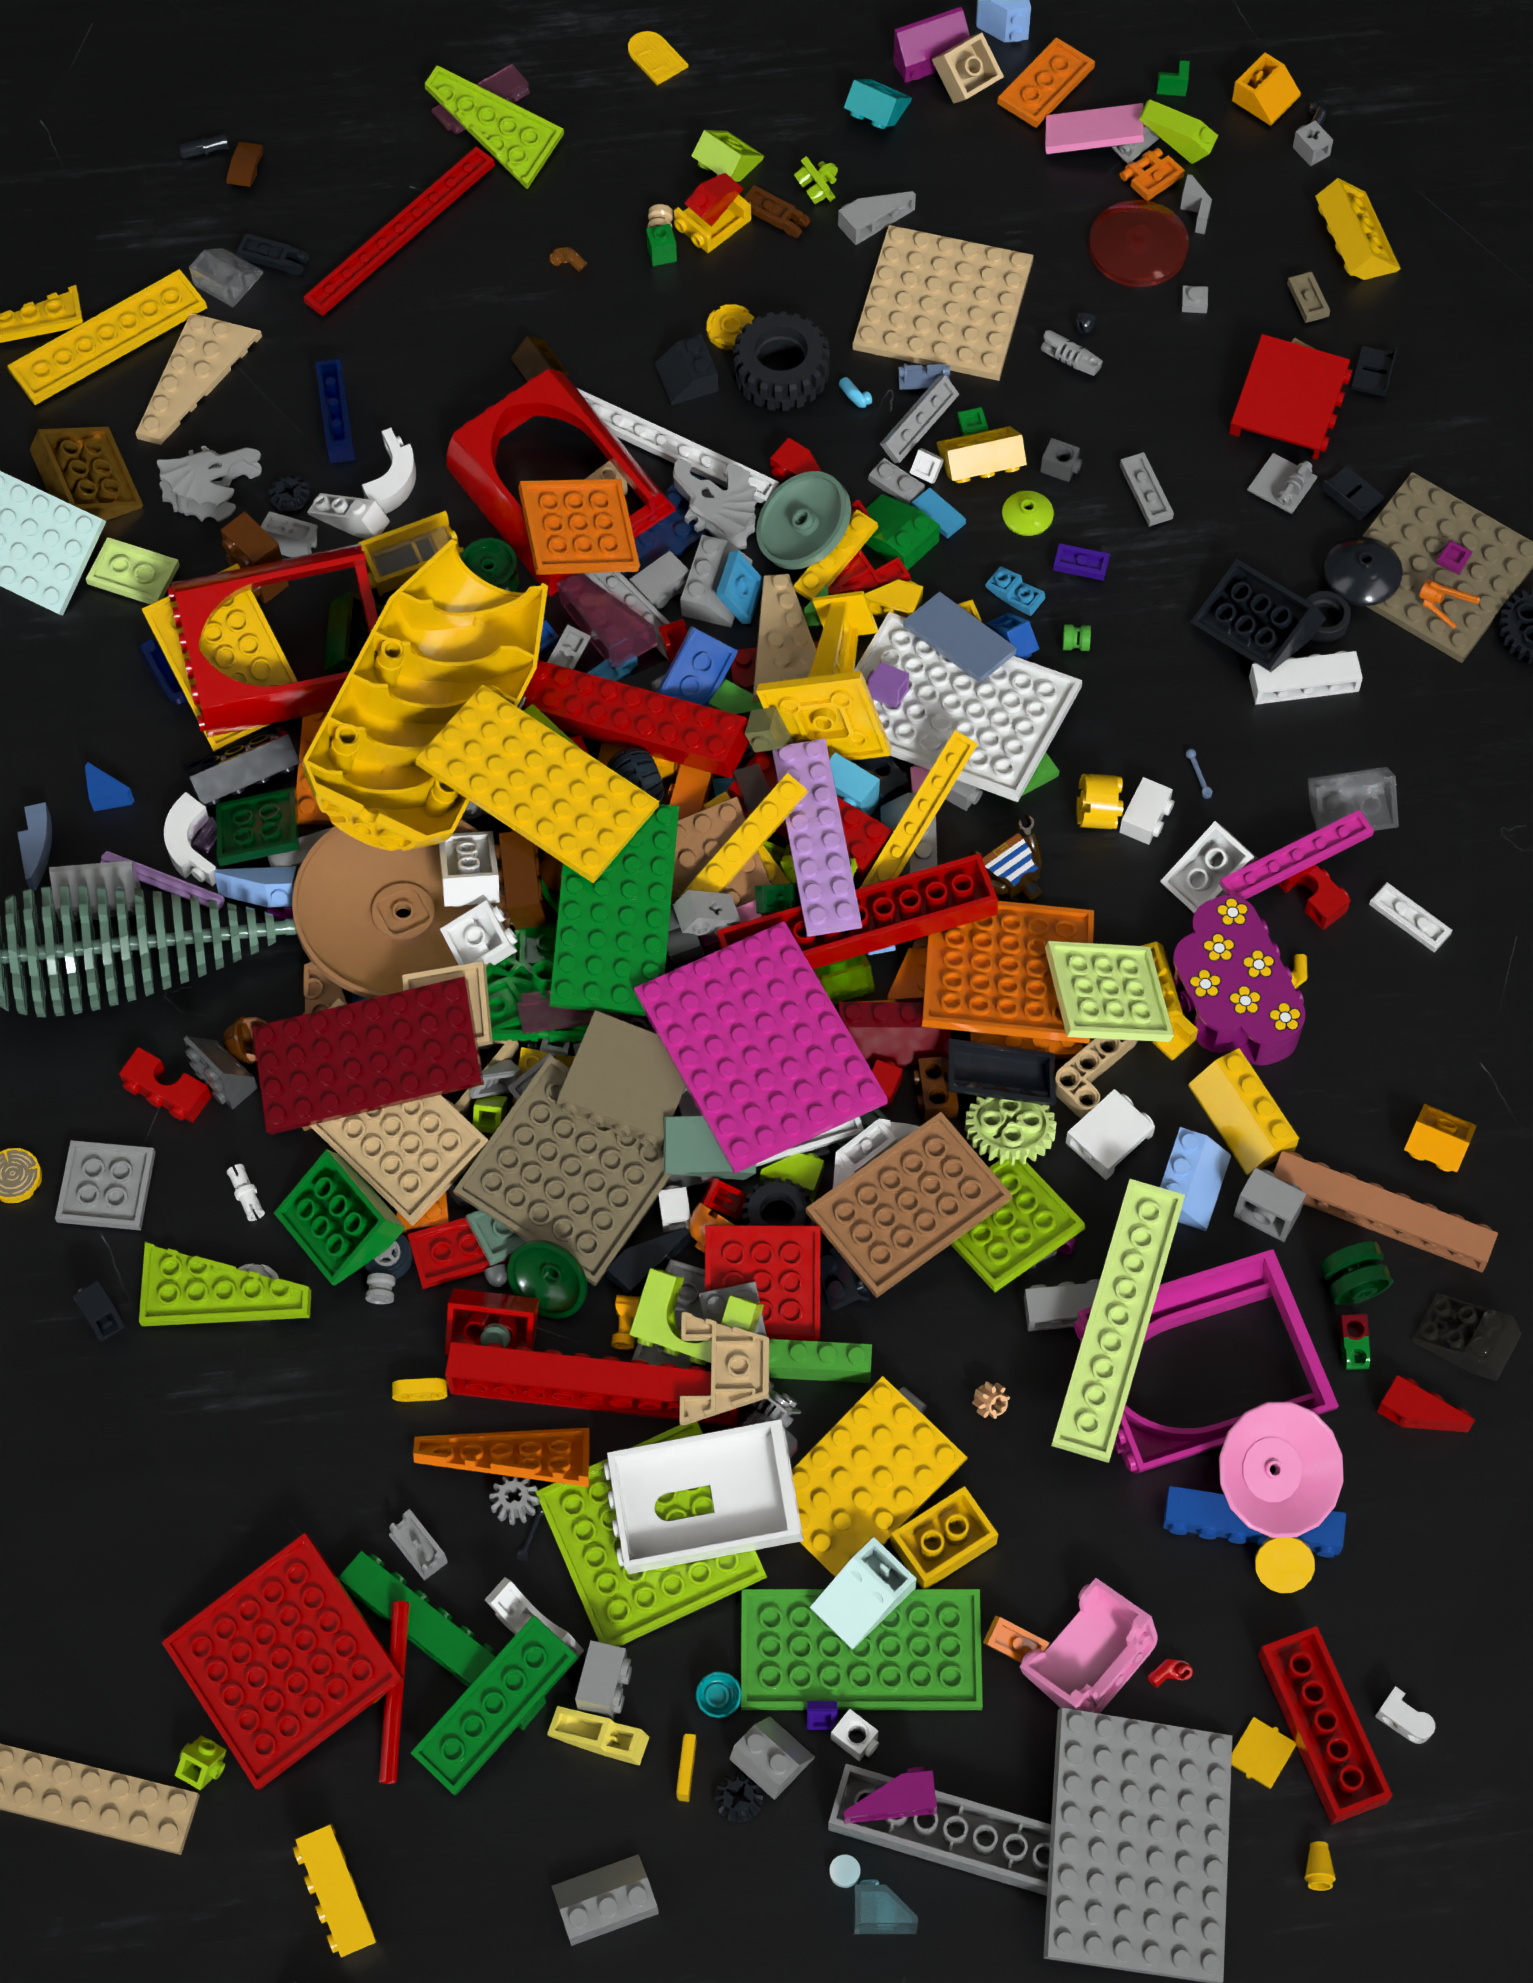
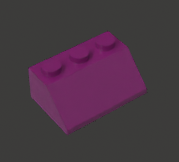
(924, 40)

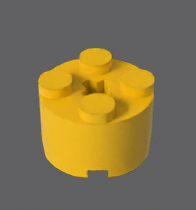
(1099, 801)

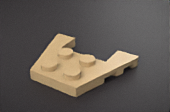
(737, 1368)

